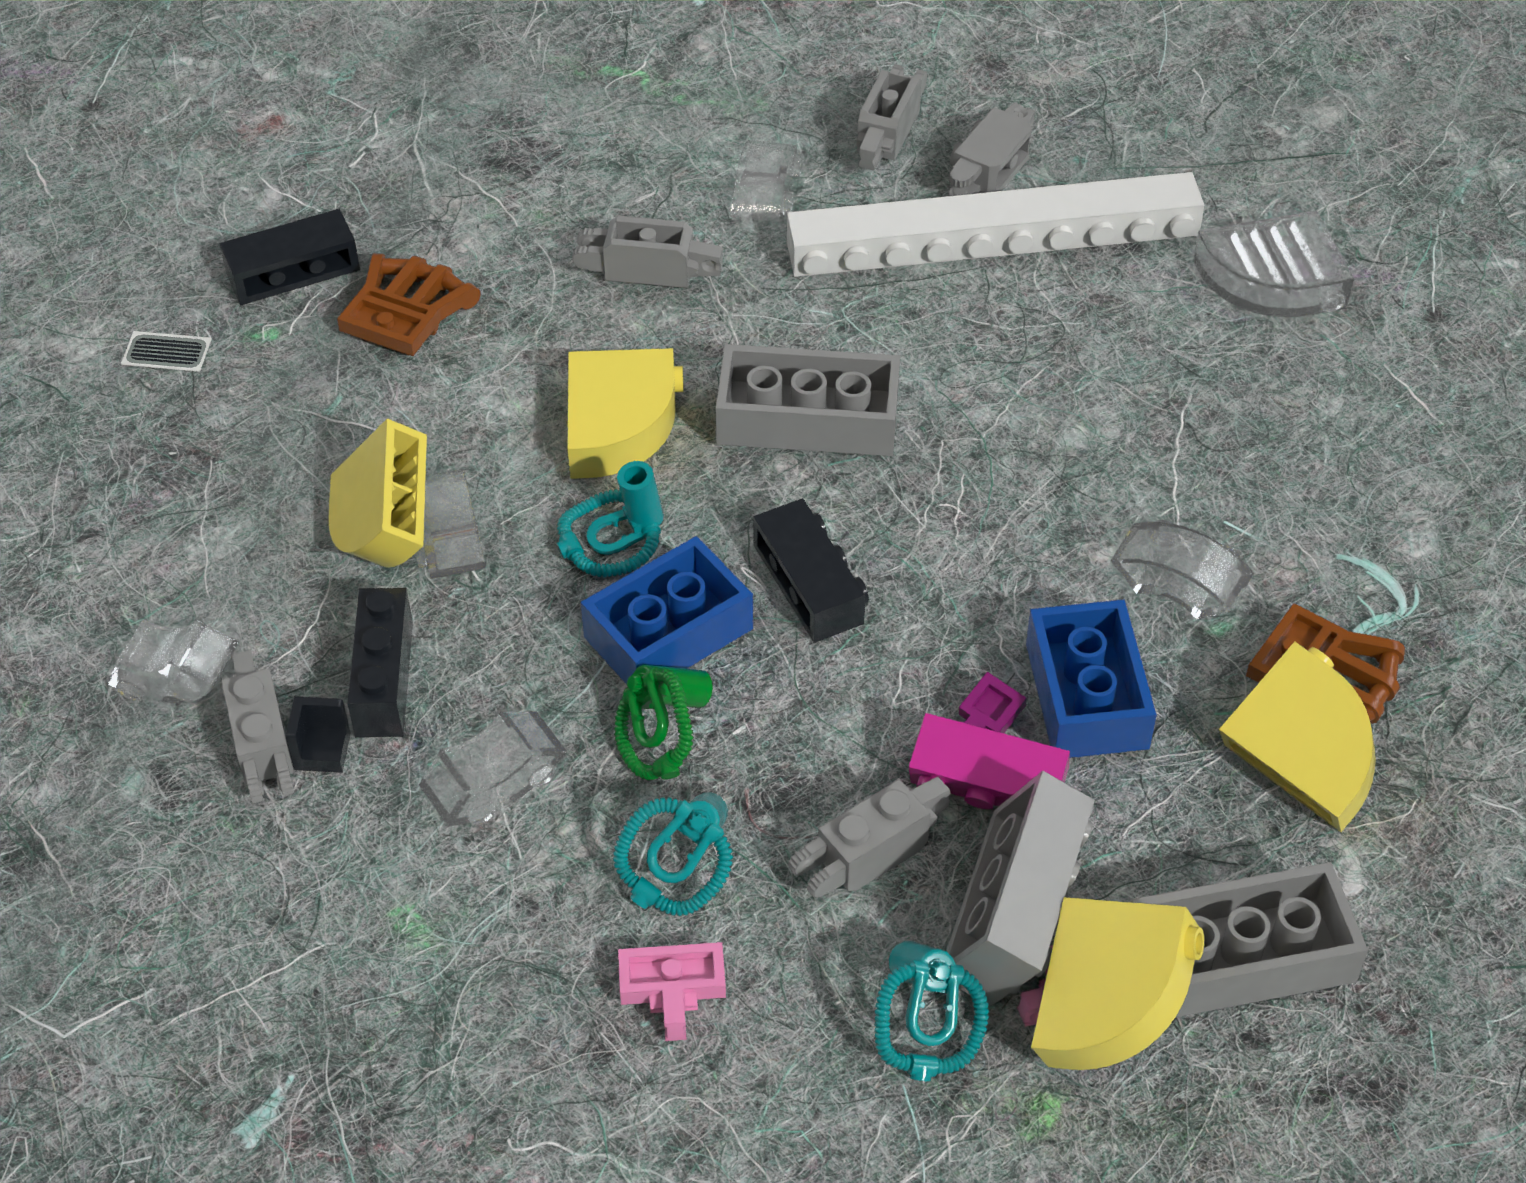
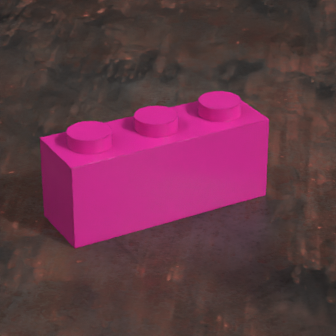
(979, 761)

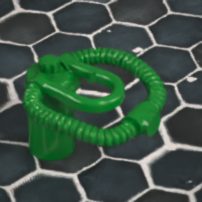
(653, 689)

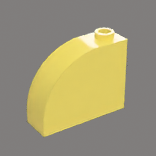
(619, 407)
(381, 496)
(1307, 735)
(1113, 980)

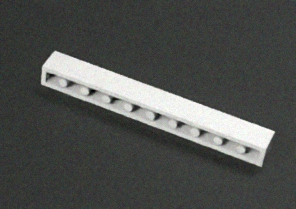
(993, 224)

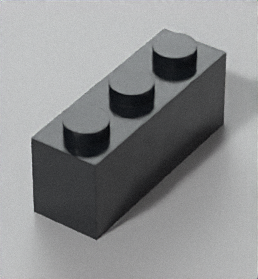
(290, 256)
(810, 570)
(380, 663)

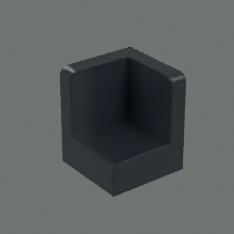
(318, 734)

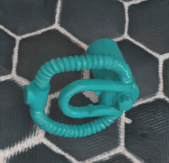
(641, 509)
(700, 822)
(931, 971)

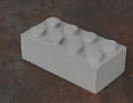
(807, 400)
(1021, 885)
(1269, 937)

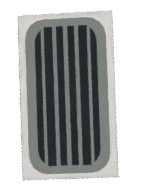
(166, 351)

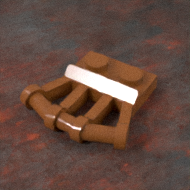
(403, 322)
(1334, 641)

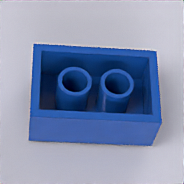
(668, 611)
(1090, 678)

